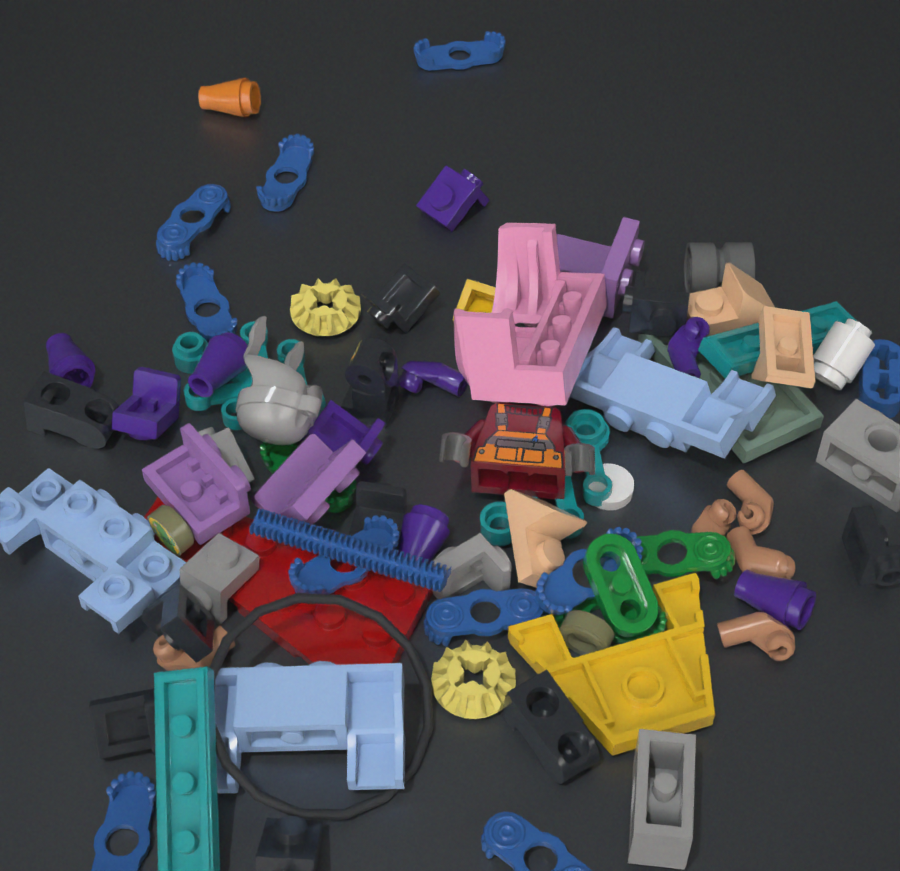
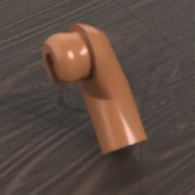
(756, 502)
(715, 518)
(758, 558)
(762, 631)
(177, 660)

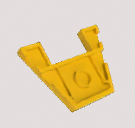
(636, 685)

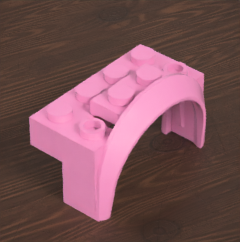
(559, 315)

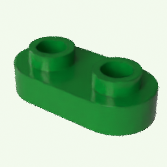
(623, 586)

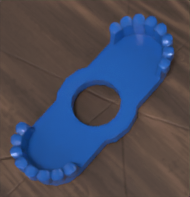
(481, 52)
(294, 157)
(175, 235)
(198, 287)
(319, 576)
(560, 593)
(452, 614)
(130, 808)
(512, 836)

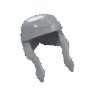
(278, 402)

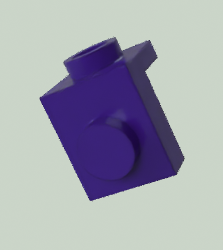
(452, 197)
(151, 406)
(338, 427)

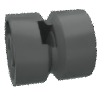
(706, 264)

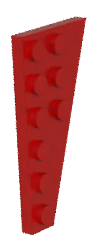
(321, 630)

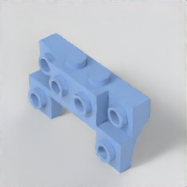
(665, 402)
(97, 540)
(316, 709)

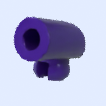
(685, 345)
(433, 372)

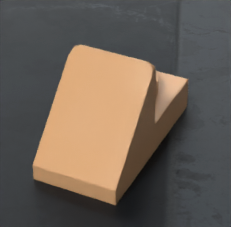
(732, 304)
(785, 348)
(537, 535)

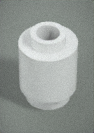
(842, 353)

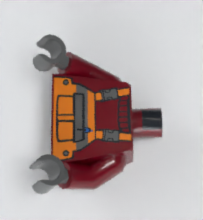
(520, 450)

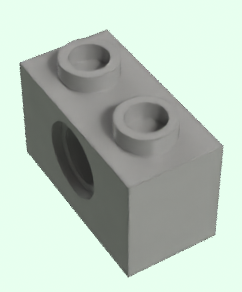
(865, 452)
(662, 799)

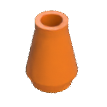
(233, 97)

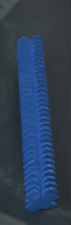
(331, 545)

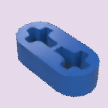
(873, 377)

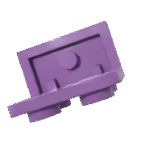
(613, 261)

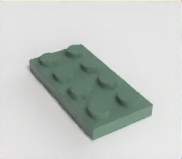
(785, 419)

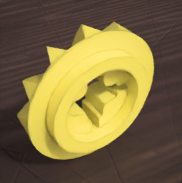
(325, 320)
(472, 699)

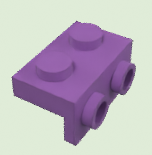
(308, 478)
(200, 485)

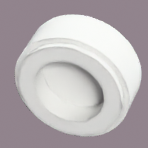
(621, 488)

